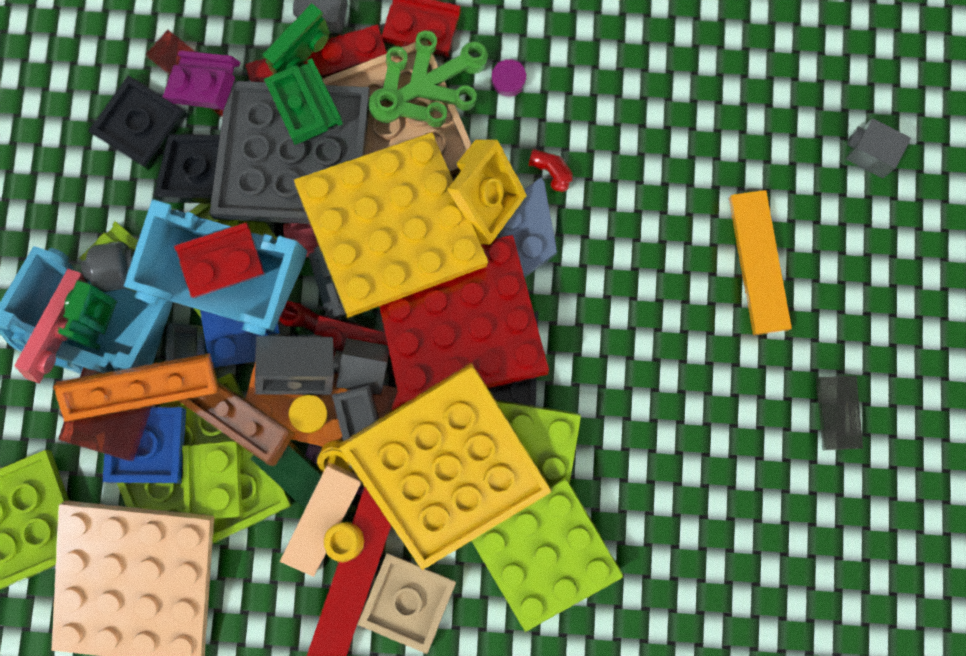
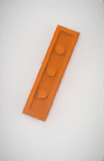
(136, 387)

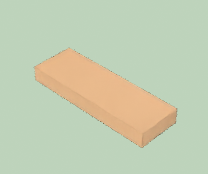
(323, 510)

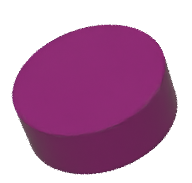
(508, 77)

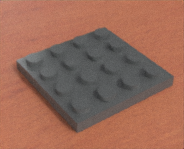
(260, 160)

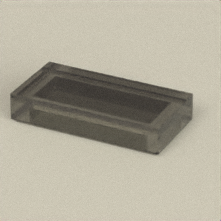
(839, 413)

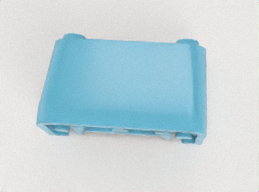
(158, 274)
(130, 336)

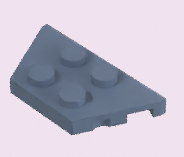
(532, 229)

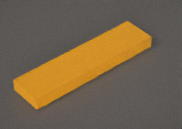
(759, 263)

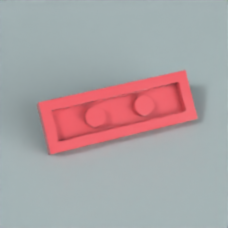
(41, 348)

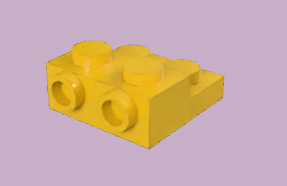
(486, 189)

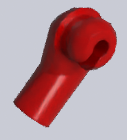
(555, 166)
(299, 316)

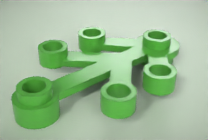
(425, 84)

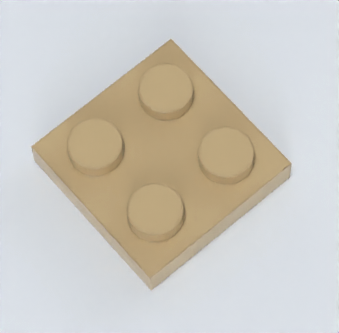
(407, 603)

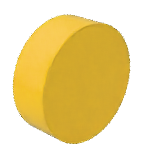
(308, 414)
(331, 453)
(343, 541)

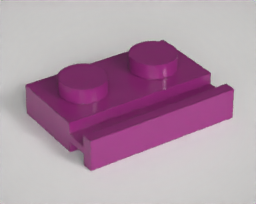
(201, 80)

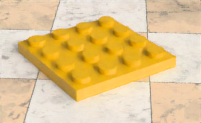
(389, 224)
(445, 467)

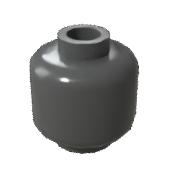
(107, 265)

